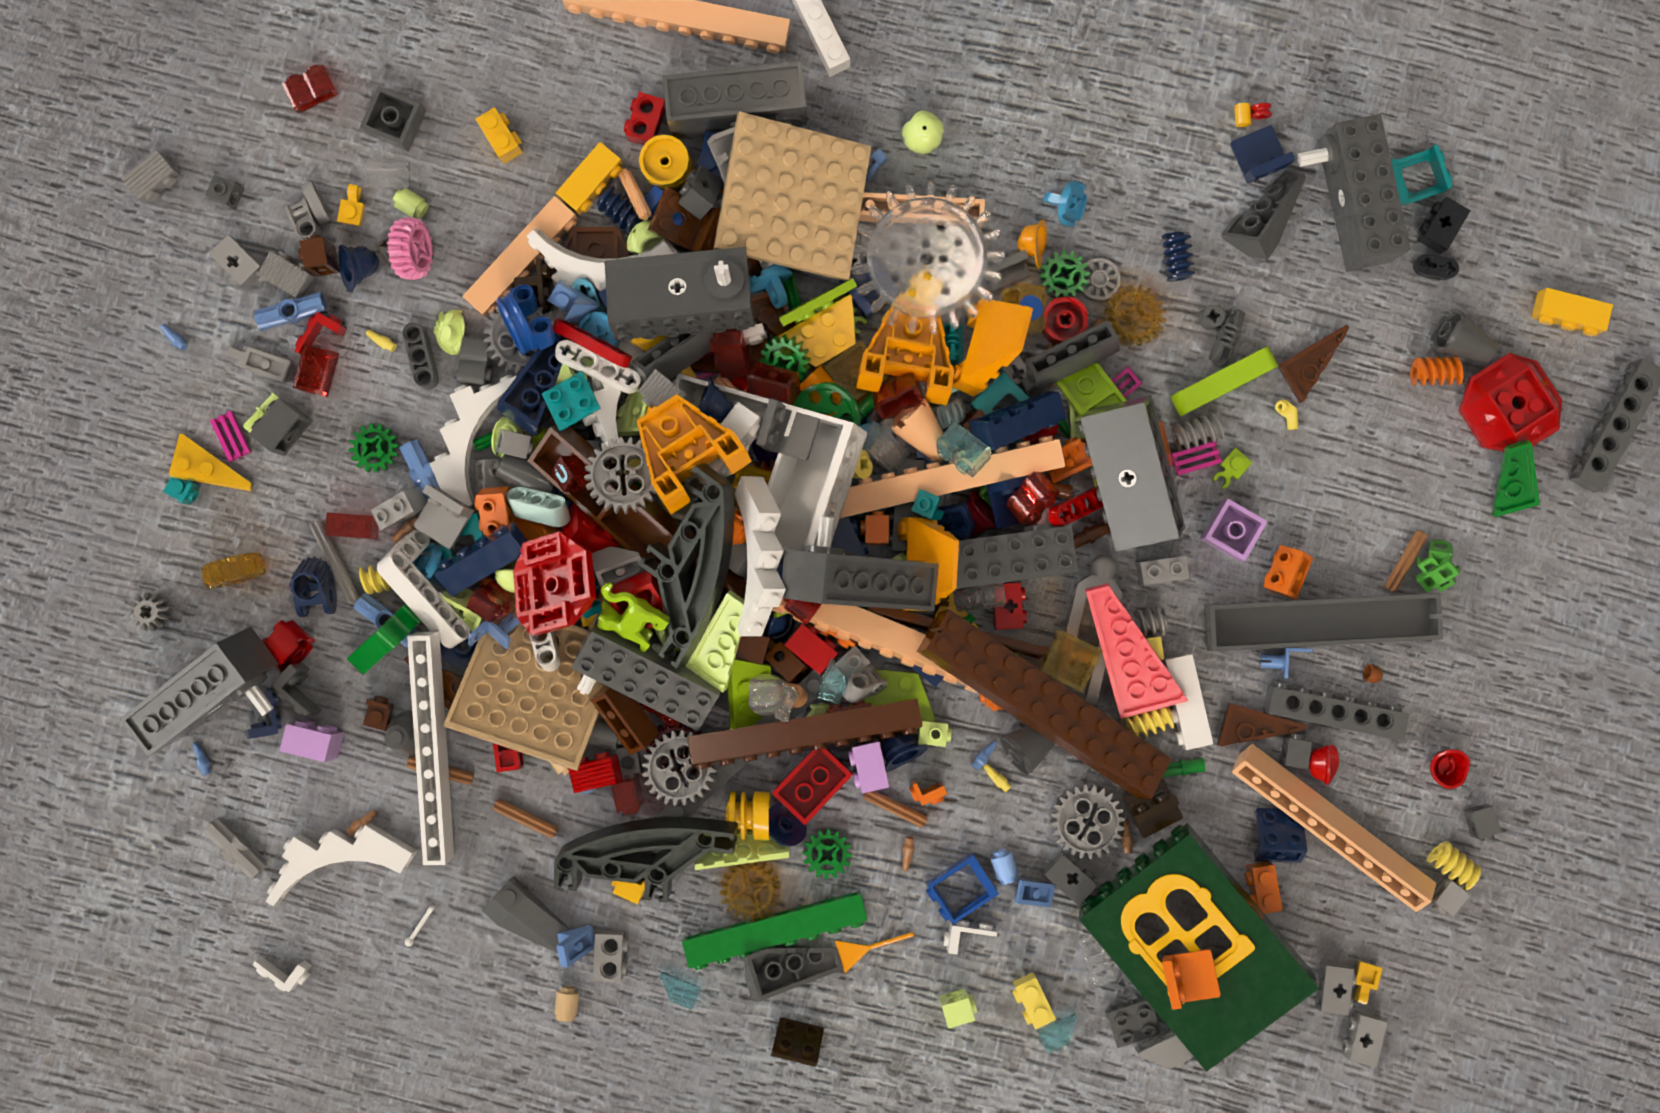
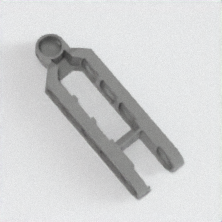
(1101, 572)

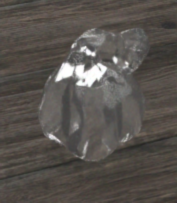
(771, 696)

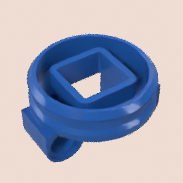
(526, 335)

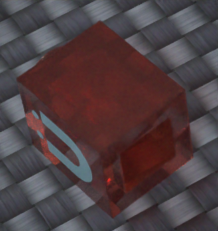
(570, 473)

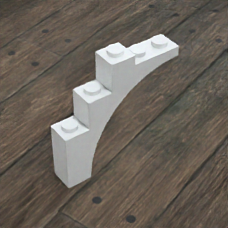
(574, 265)
(607, 396)
(472, 408)
(764, 553)
(370, 846)

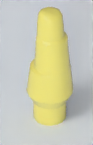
(383, 341)
(1000, 780)

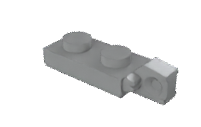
(261, 363)

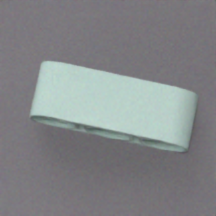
(538, 506)

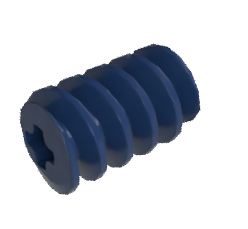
(618, 210)
(1177, 256)

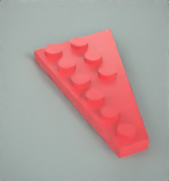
(1134, 668)

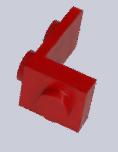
(314, 326)

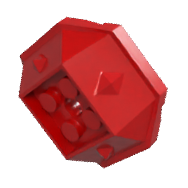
(1489, 405)
(553, 583)

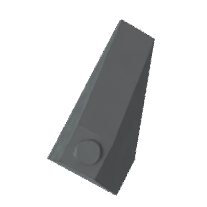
(1263, 224)
(525, 915)
(782, 969)

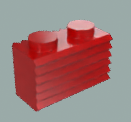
(596, 773)

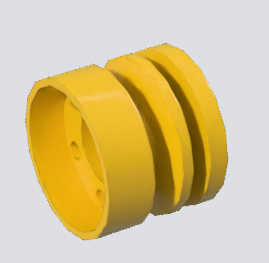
(750, 815)

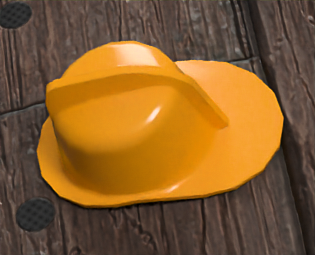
(1034, 240)

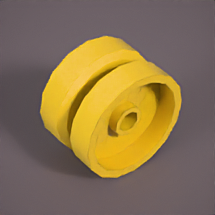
(662, 150)

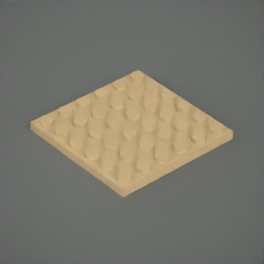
(792, 196)
(521, 705)

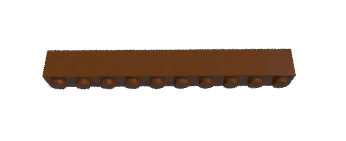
(804, 732)

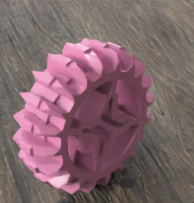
(410, 248)

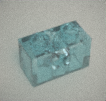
(959, 439)

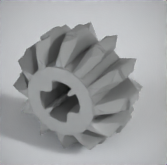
(948, 414)
(142, 610)

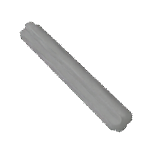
(334, 560)

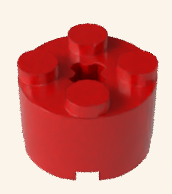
(1058, 309)
(288, 644)

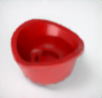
(1324, 763)
(1450, 768)

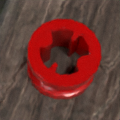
(1261, 111)

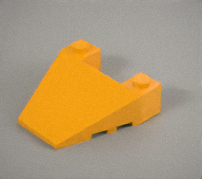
(995, 343)
(900, 352)
(677, 439)
(933, 545)

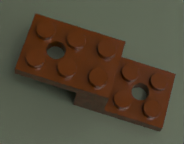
(692, 233)

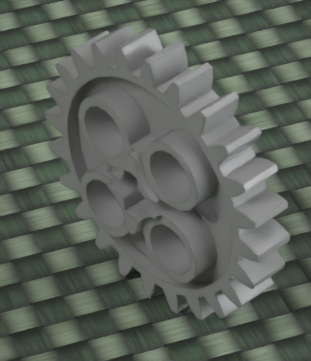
(496, 332)
(602, 477)
(660, 778)
(1106, 830)

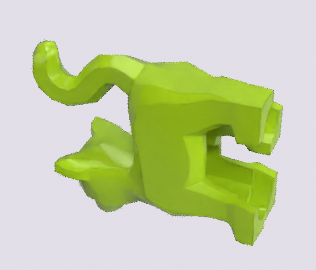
(632, 622)

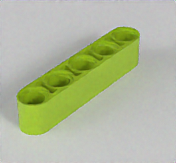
(1224, 381)

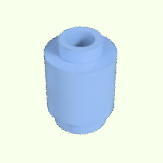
(1004, 866)

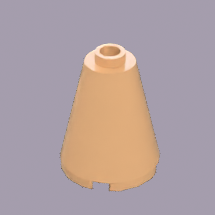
(919, 429)

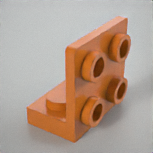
(1190, 977)

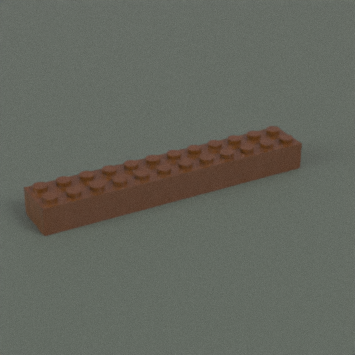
(632, 530)
(1044, 704)

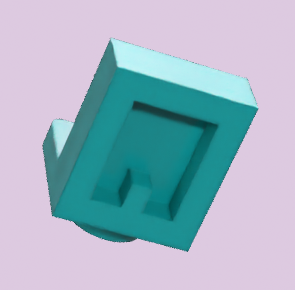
(183, 490)
(927, 505)

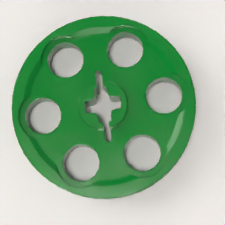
(826, 404)

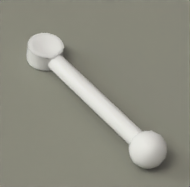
(409, 941)

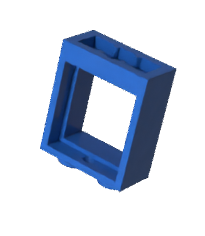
(945, 911)

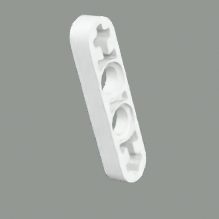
(595, 370)

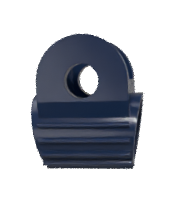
(324, 585)

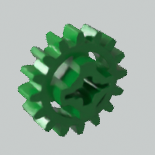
(1060, 266)
(788, 350)
(380, 441)
(820, 846)

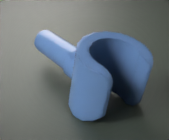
(880, 158)

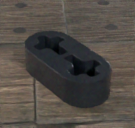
(1436, 262)

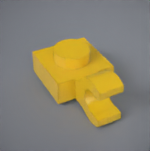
(350, 210)
(1366, 978)

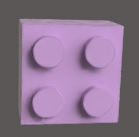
(1233, 530)
(312, 740)
(869, 765)

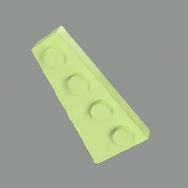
(719, 644)
(745, 852)

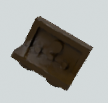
(539, 283)
(1154, 813)
(797, 1041)

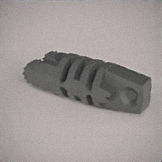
(1227, 337)

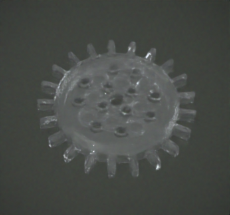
(924, 216)

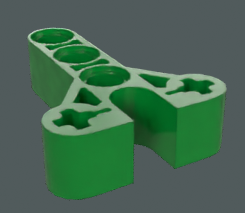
(384, 639)

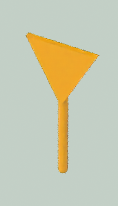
(852, 952)

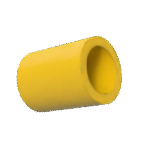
(1242, 115)

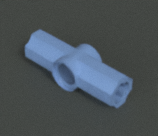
(277, 314)
(419, 465)
(375, 611)

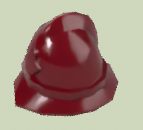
(981, 514)

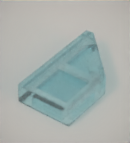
(832, 685)
(679, 990)
(1058, 1034)

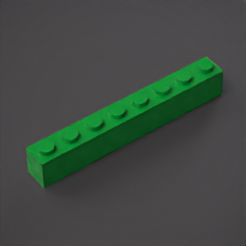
(774, 929)

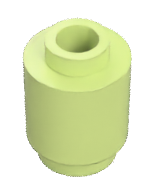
(410, 203)

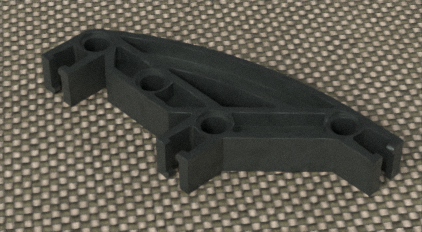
(686, 603)
(622, 845)

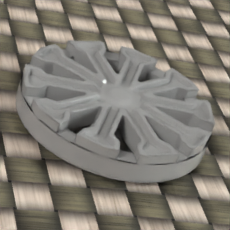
(1100, 279)

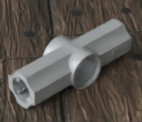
(235, 848)

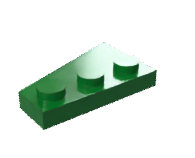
(1517, 480)

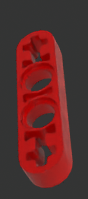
(592, 343)
(1079, 506)

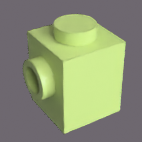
(934, 733)

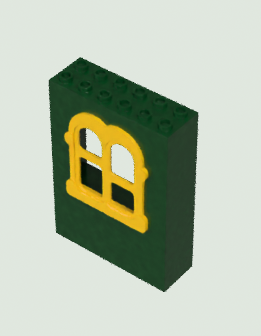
(1256, 976)

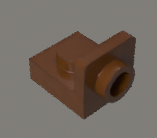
(378, 713)

